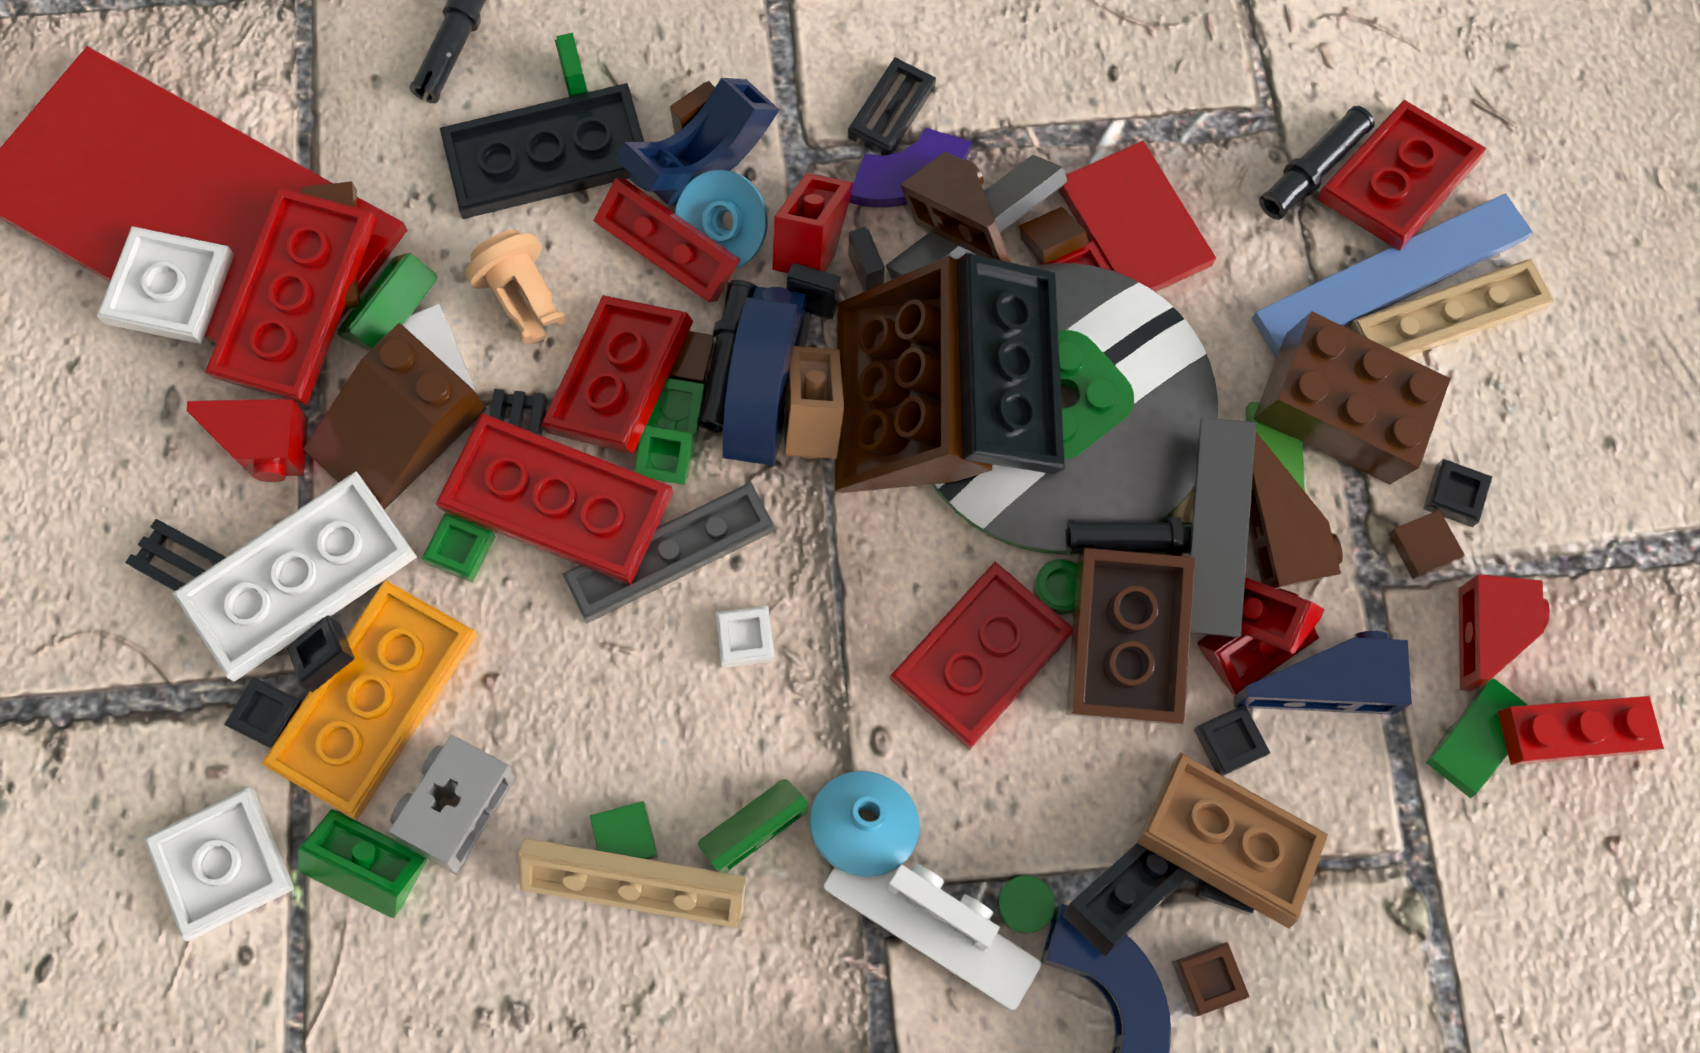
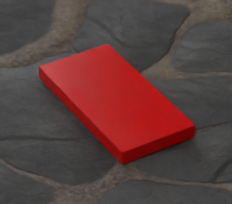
(291, 295)
(555, 498)

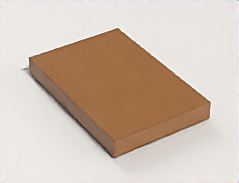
(1234, 840)

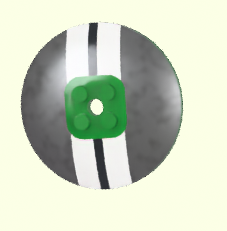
(1128, 435)

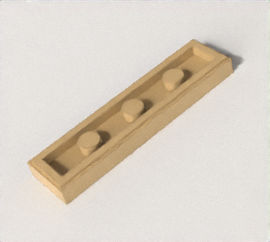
(1457, 310)
(631, 882)

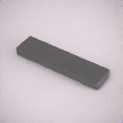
(1008, 201)
(1221, 524)
(677, 551)

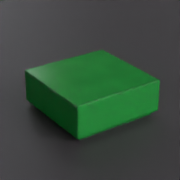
(570, 64)
(458, 547)
(625, 831)

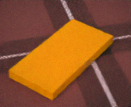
(368, 711)

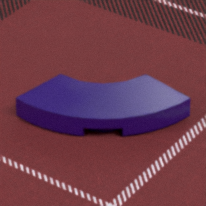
(880, 176)

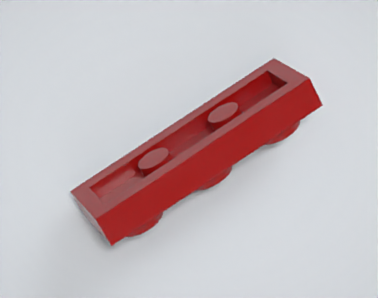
(666, 240)
(1580, 730)

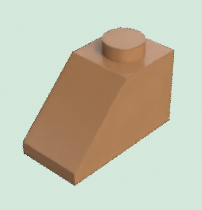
(813, 403)

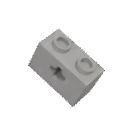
(451, 832)

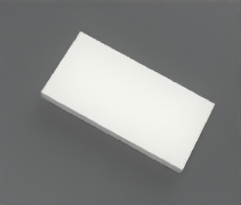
(294, 576)

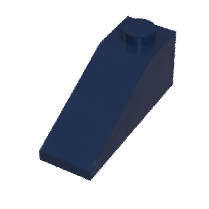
(1353, 677)

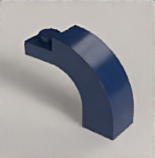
(713, 140)
(760, 374)
(1122, 978)

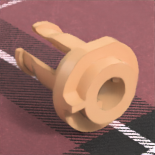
(507, 266)

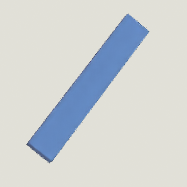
(1399, 274)

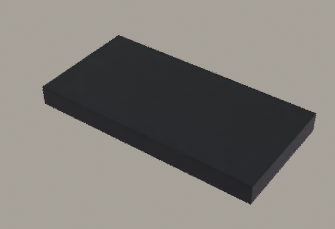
(540, 150)
(1009, 365)

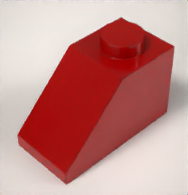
(810, 223)
(258, 434)
(1497, 624)

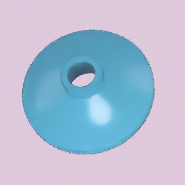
(715, 193)
(860, 845)

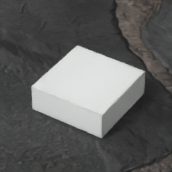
(745, 636)

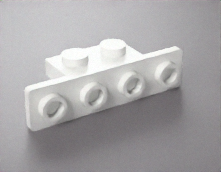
(941, 928)

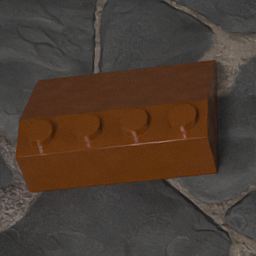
(902, 384)

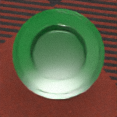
(1056, 585)
(1026, 904)

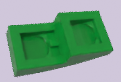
(671, 433)
(1475, 742)

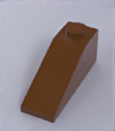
(951, 203)
(1287, 528)

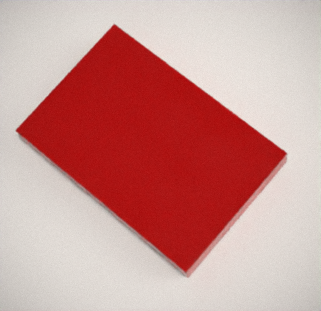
(1401, 174)
(1137, 218)
(617, 374)
(982, 655)

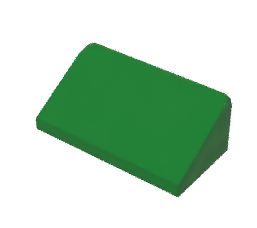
(388, 301)
(753, 826)
(360, 863)

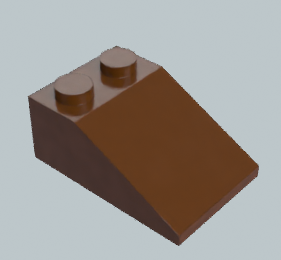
(393, 416)

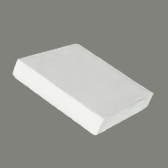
(166, 285)
(218, 864)

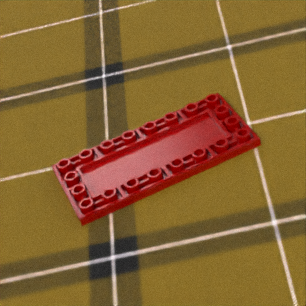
(129, 154)

